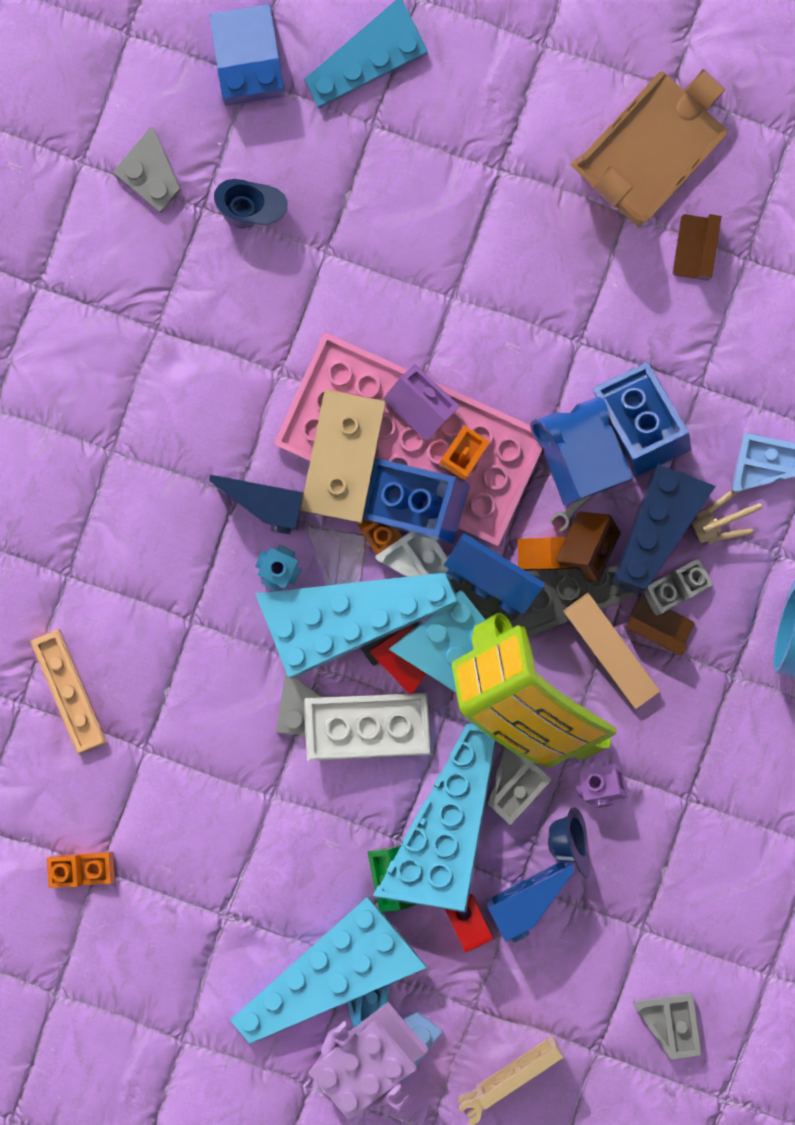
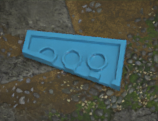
(372, 53)

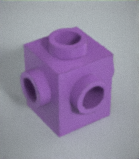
(611, 786)

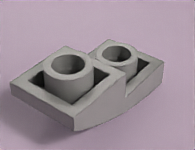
(677, 587)

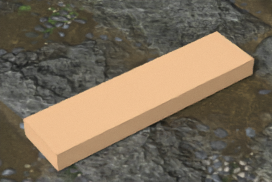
(611, 650)
(68, 691)

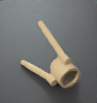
(708, 527)

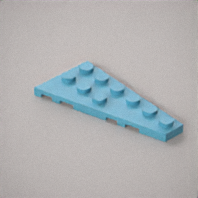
(441, 640)
(442, 842)

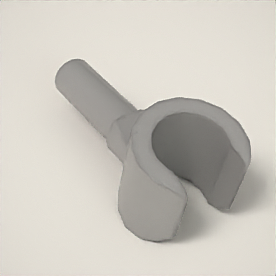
(569, 512)

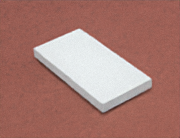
(366, 726)

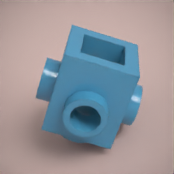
(288, 575)

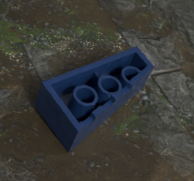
(661, 520)

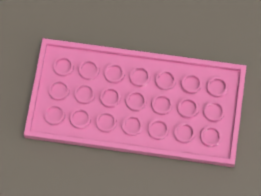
(495, 479)

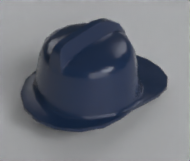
(249, 203)
(569, 841)

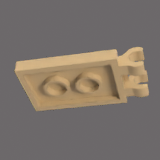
(510, 1078)

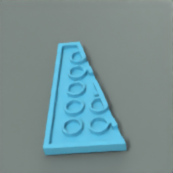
(333, 620)
(343, 965)

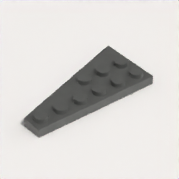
(560, 591)

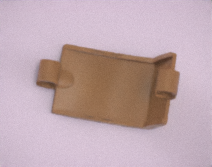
(654, 145)

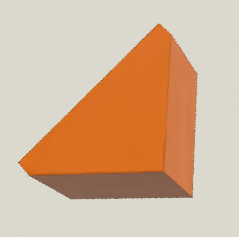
(464, 453)
(540, 553)

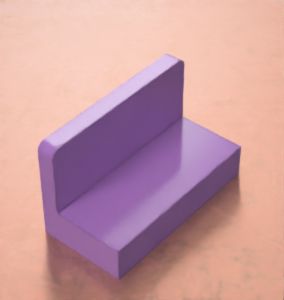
(420, 402)

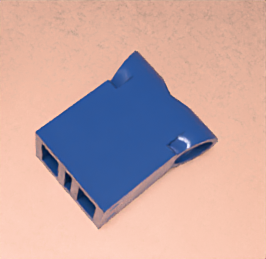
(581, 450)

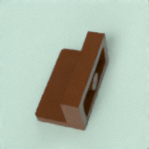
(696, 246)
(590, 544)
(666, 629)

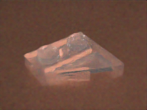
(339, 554)

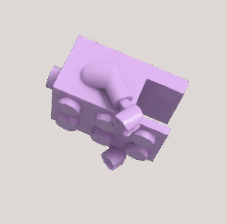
(368, 1061)

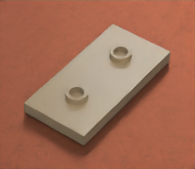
(342, 456)

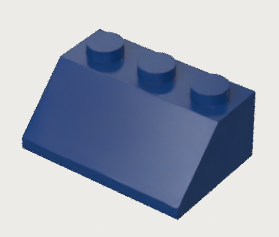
(492, 575)

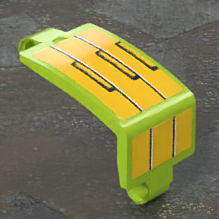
(518, 706)

